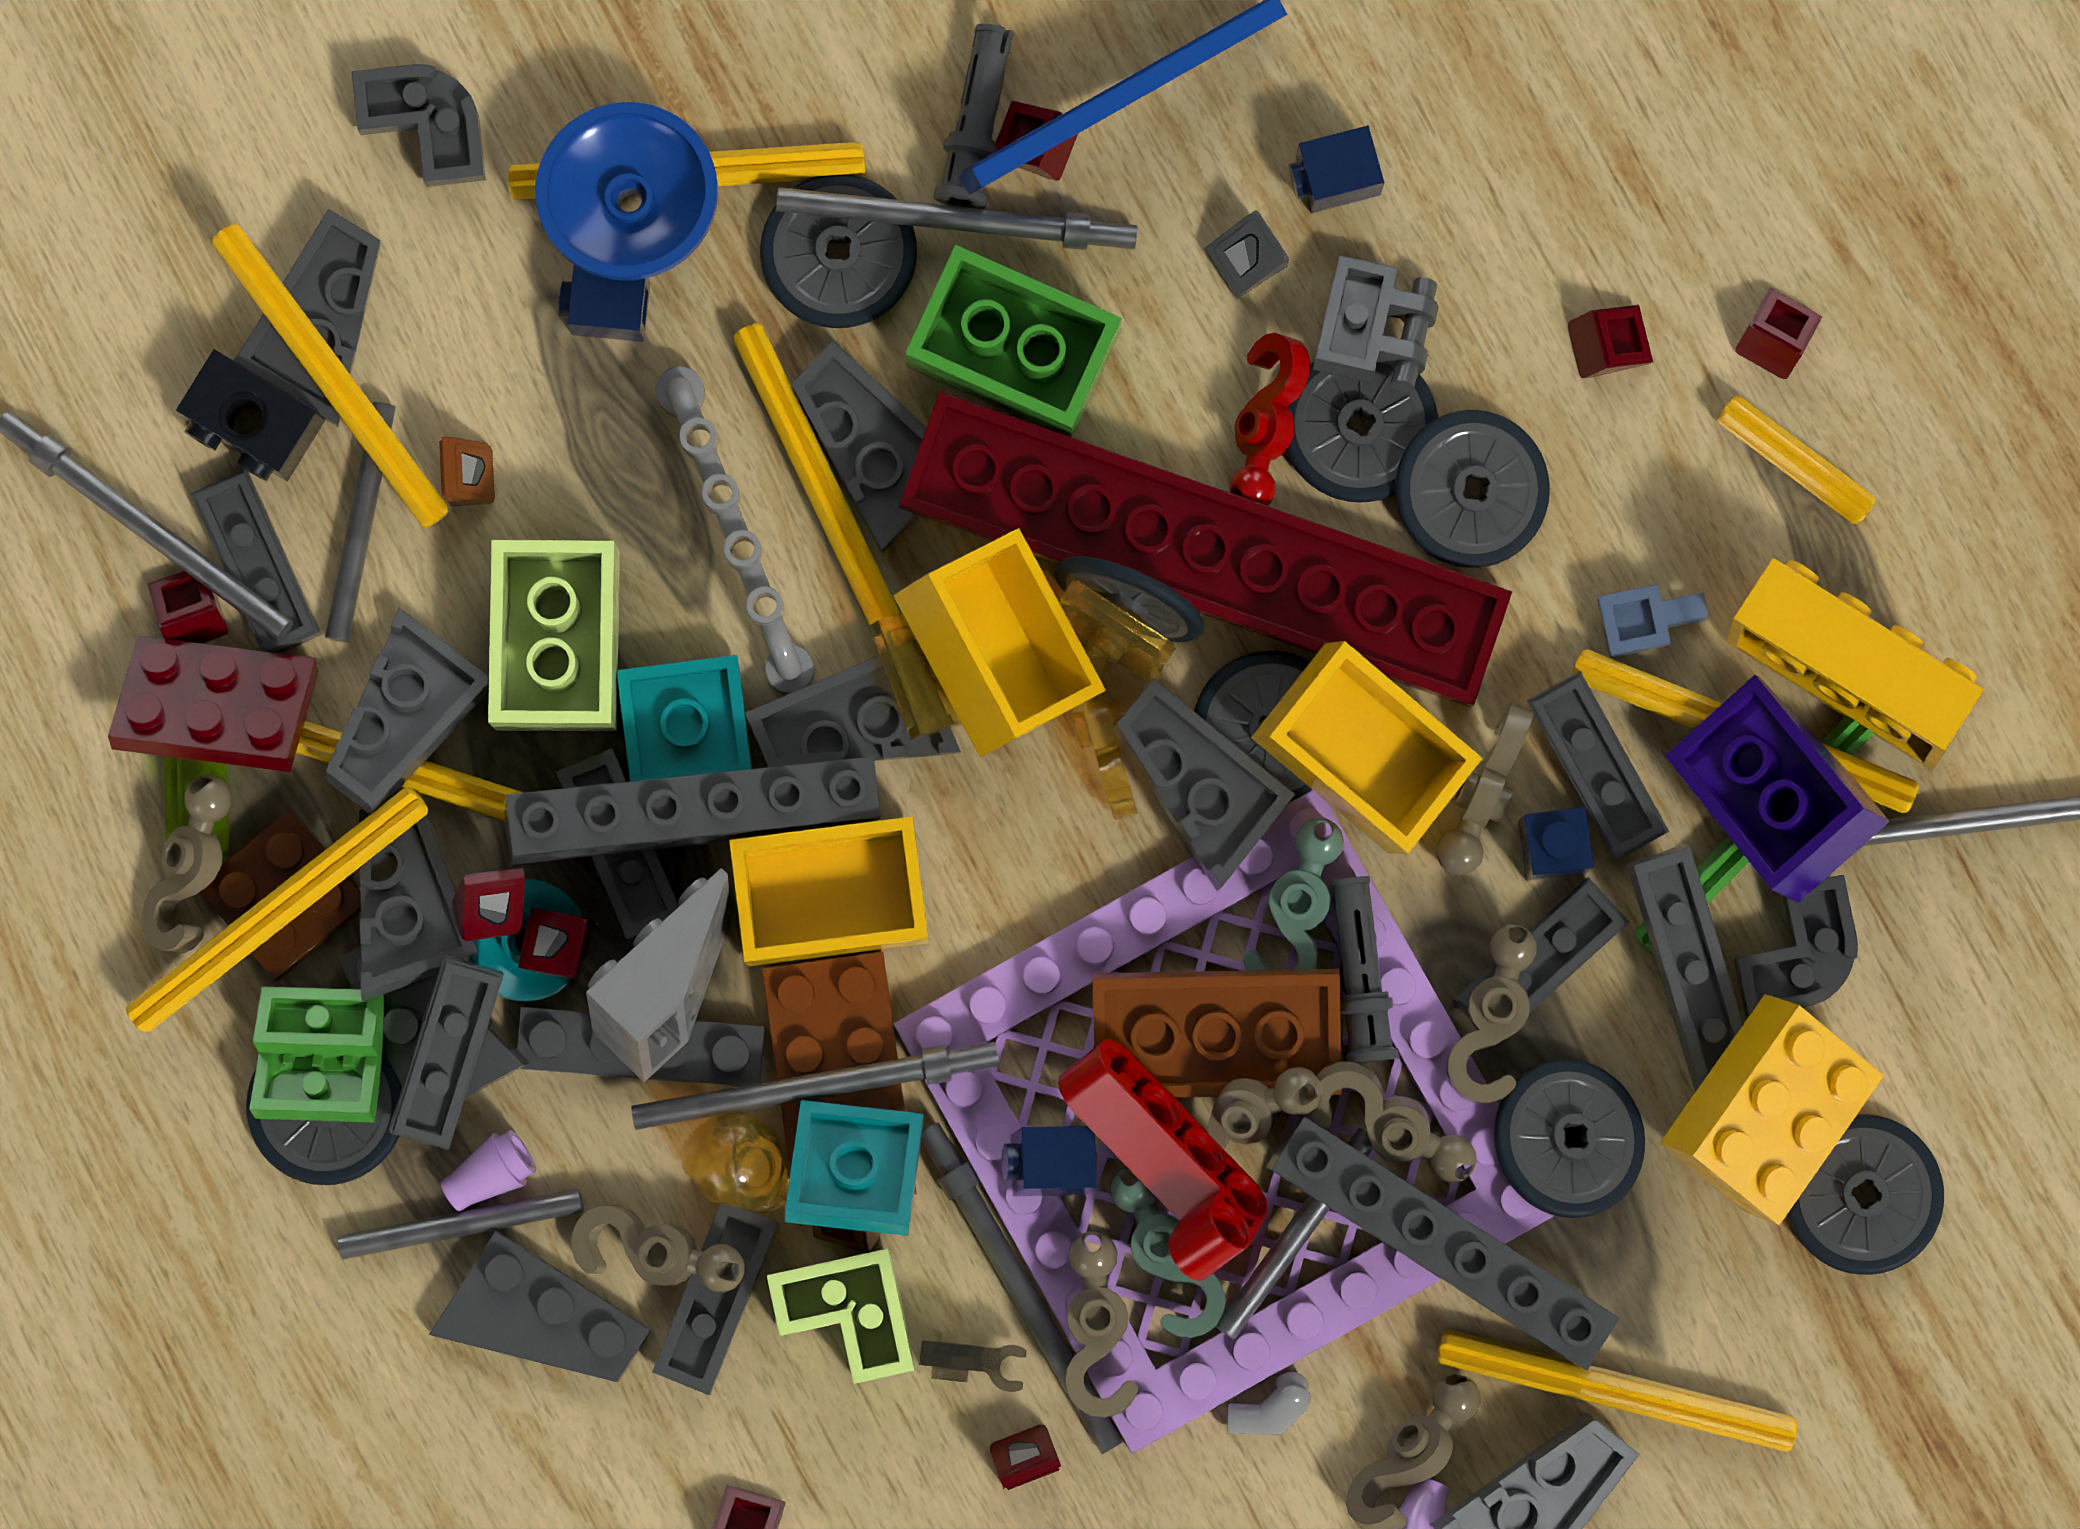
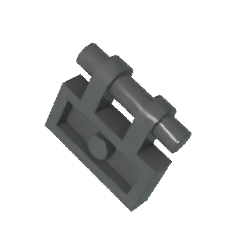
(1356, 322)

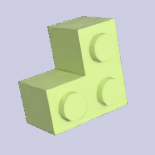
(862, 1298)

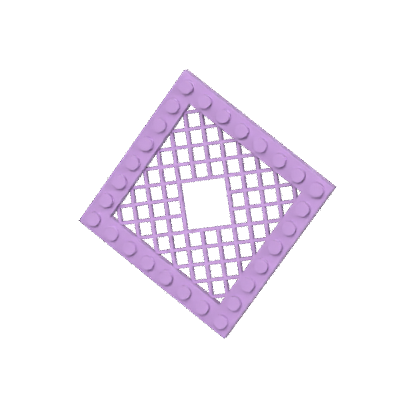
(1042, 1225)

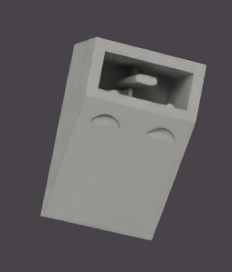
(655, 992)

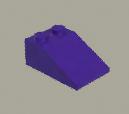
(1776, 790)

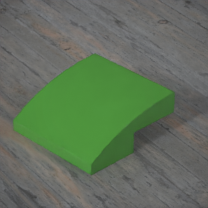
(317, 1055)

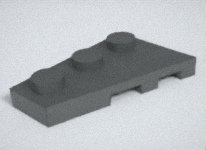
(333, 290)
(406, 711)

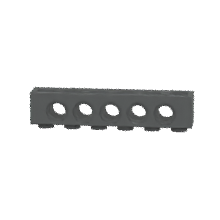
(689, 810)
(1442, 1242)

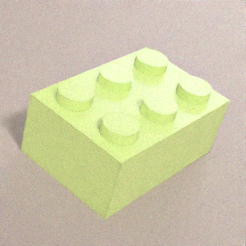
(554, 635)

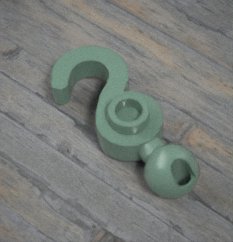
(1301, 895)
(1152, 1254)

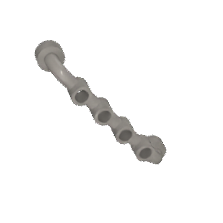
(682, 396)

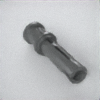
(977, 114)
(1352, 897)

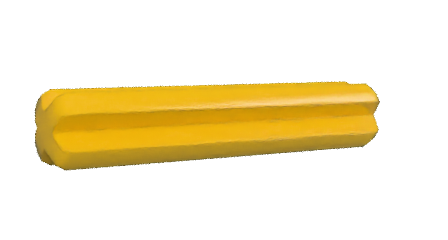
(1796, 459)

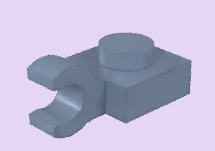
(1640, 620)

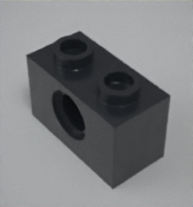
(226, 389)

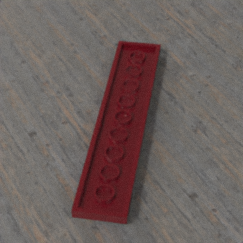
(1207, 545)

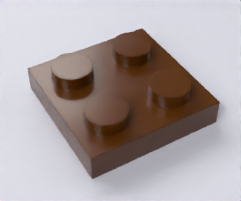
(261, 869)

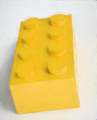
(1854, 662)

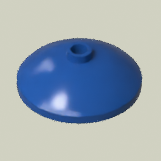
(621, 154)

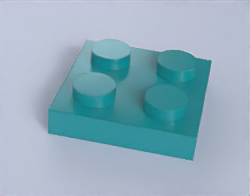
(684, 718)
(854, 1168)

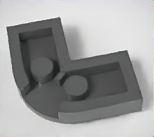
(436, 106)
(1820, 955)

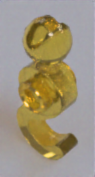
(1095, 729)

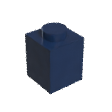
(1337, 170)
(605, 306)
(1555, 844)
(1051, 1161)

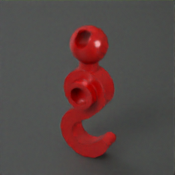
(1266, 423)

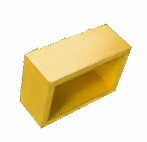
(999, 642)
(1366, 747)
(829, 891)
(1772, 1109)

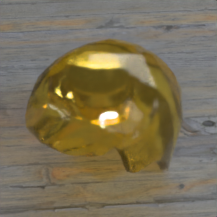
(737, 1163)

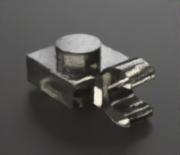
(955, 1360)

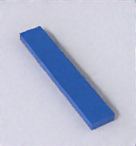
(1121, 94)

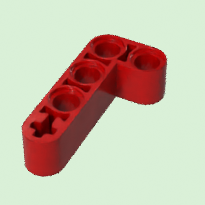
(1170, 1155)

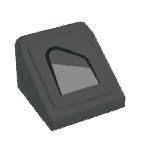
(1247, 254)

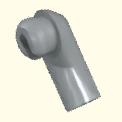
(1276, 1413)

